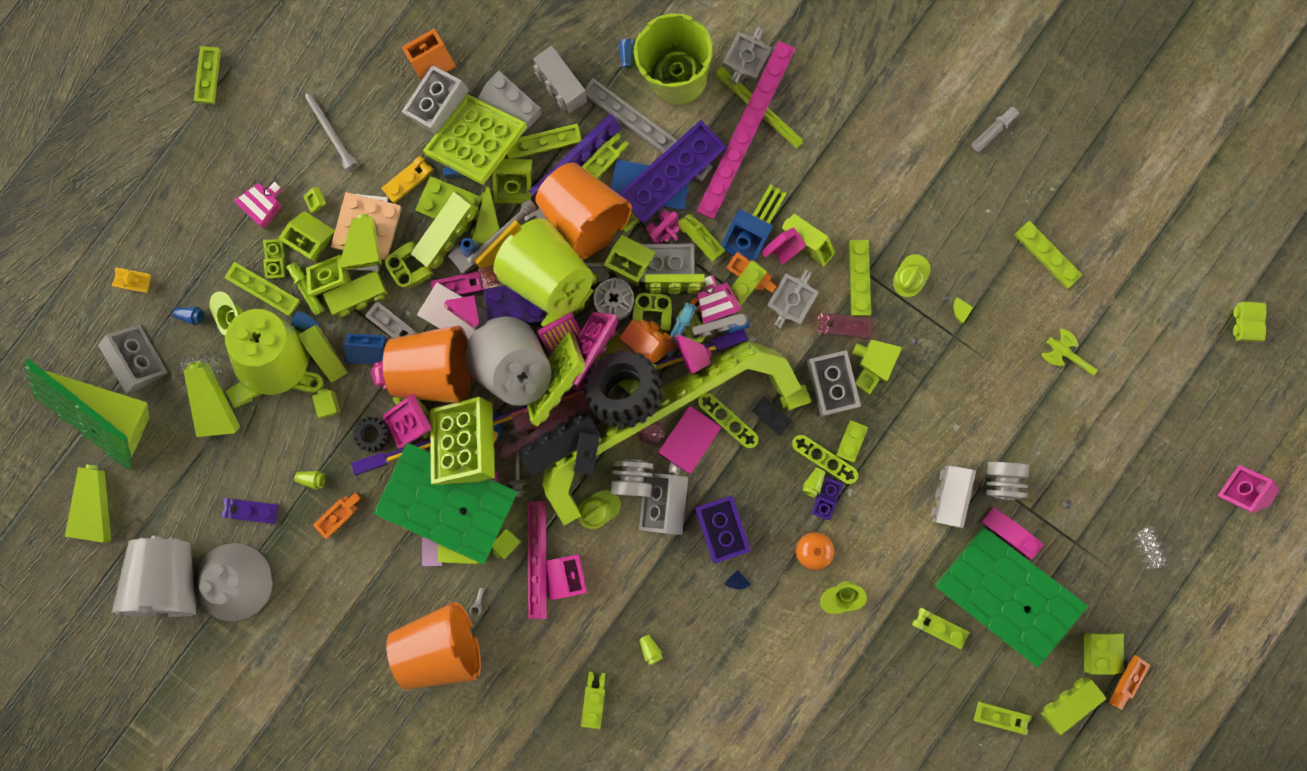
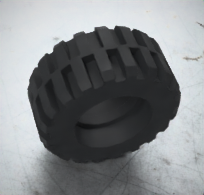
(614, 370)

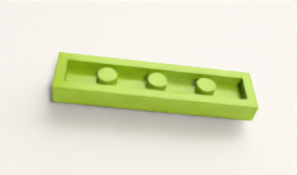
(545, 142)
(1048, 254)
(859, 278)
(262, 289)

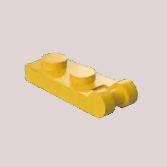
(407, 179)

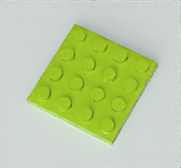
(475, 139)
(565, 364)

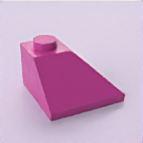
(693, 353)
(1249, 490)

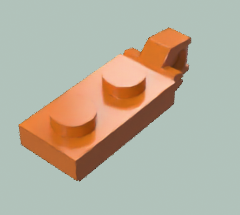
(739, 264)
(337, 515)
(1129, 682)

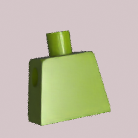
(878, 358)

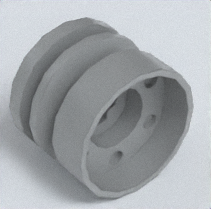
(614, 287)
(632, 478)
(1007, 480)

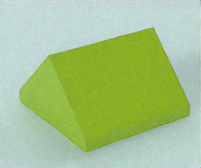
(326, 276)

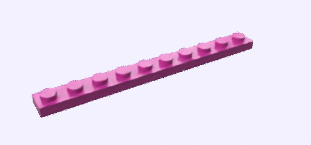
(746, 130)

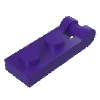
(250, 511)

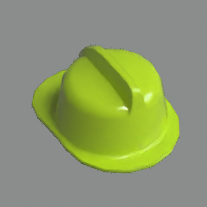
(911, 275)
(223, 310)
(599, 509)
(843, 598)

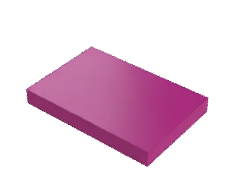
(406, 421)
(689, 440)

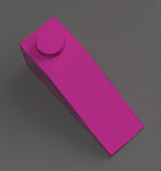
(1012, 534)

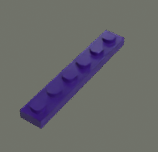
(585, 148)

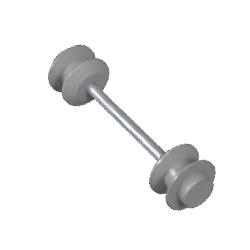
(517, 484)

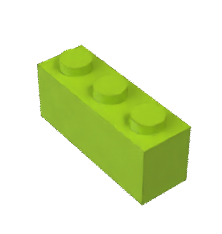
(356, 294)
(1073, 705)

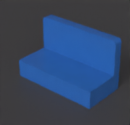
(364, 348)

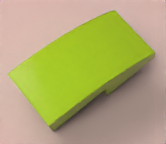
(274, 258)
(240, 395)

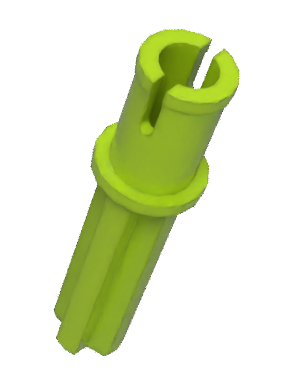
(301, 282)

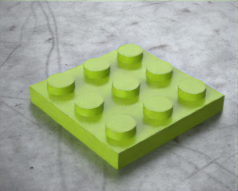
(674, 283)

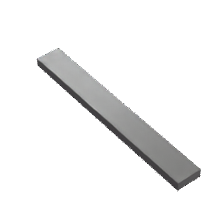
(633, 120)

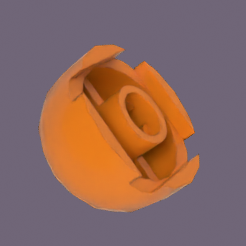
(815, 551)

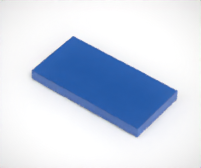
(627, 171)

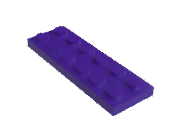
(672, 171)

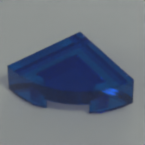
(737, 581)

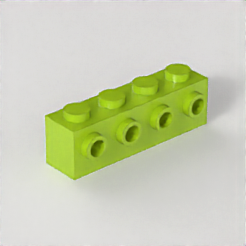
(445, 230)

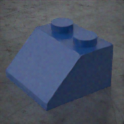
(746, 235)

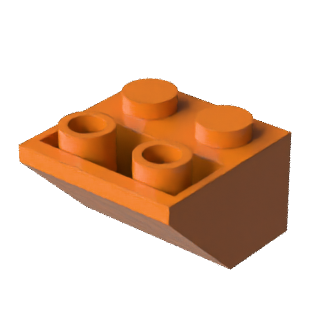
(428, 51)
(647, 339)

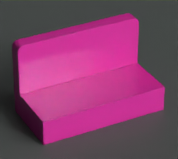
(785, 245)

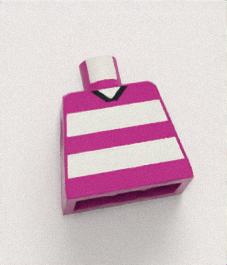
(260, 203)
(717, 300)

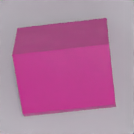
(464, 309)

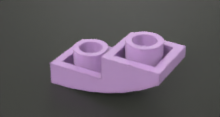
(430, 553)

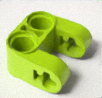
(402, 270)
(653, 307)

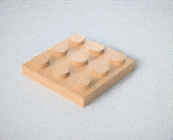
(385, 216)

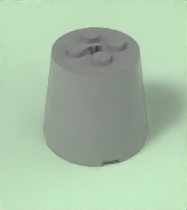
(508, 360)
(156, 579)

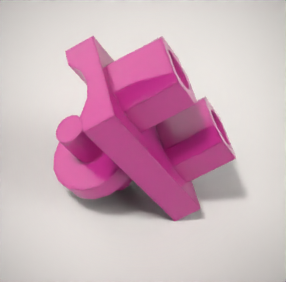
(666, 229)

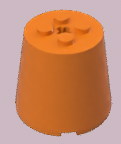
(582, 208)
(428, 365)
(434, 650)

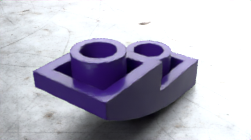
(826, 500)

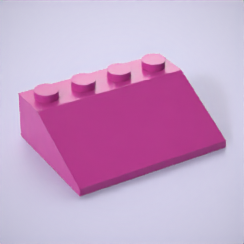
(593, 342)

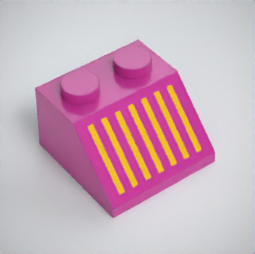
(555, 332)

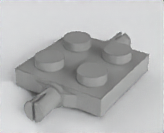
(746, 56)
(792, 299)

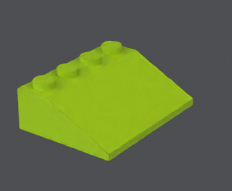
(462, 442)

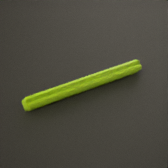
(769, 116)

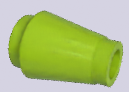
(311, 479)
(814, 483)
(650, 650)

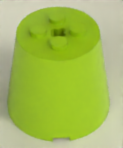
(670, 47)
(543, 268)
(273, 362)

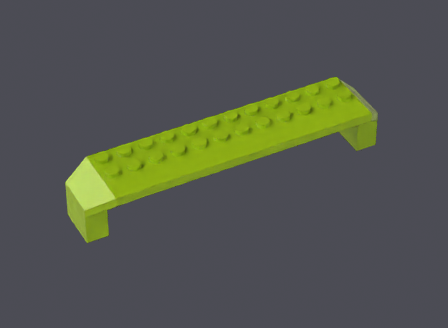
(675, 394)

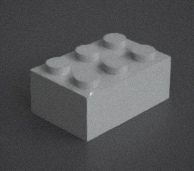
(559, 80)
(833, 383)

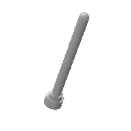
(348, 162)
(526, 208)

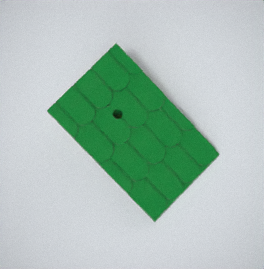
(100, 415)
(435, 509)
(1010, 596)

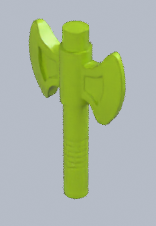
(1061, 348)

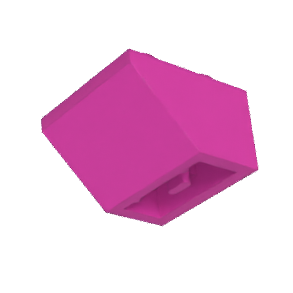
(565, 577)

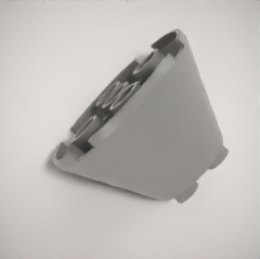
(233, 582)

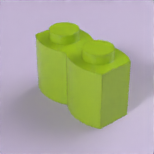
(1250, 322)

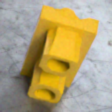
(131, 280)

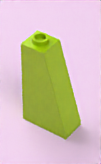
(208, 403)
(89, 507)

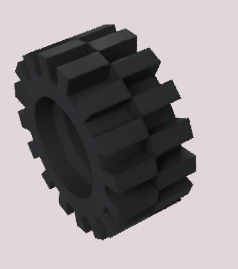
(359, 434)

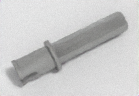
(1000, 124)

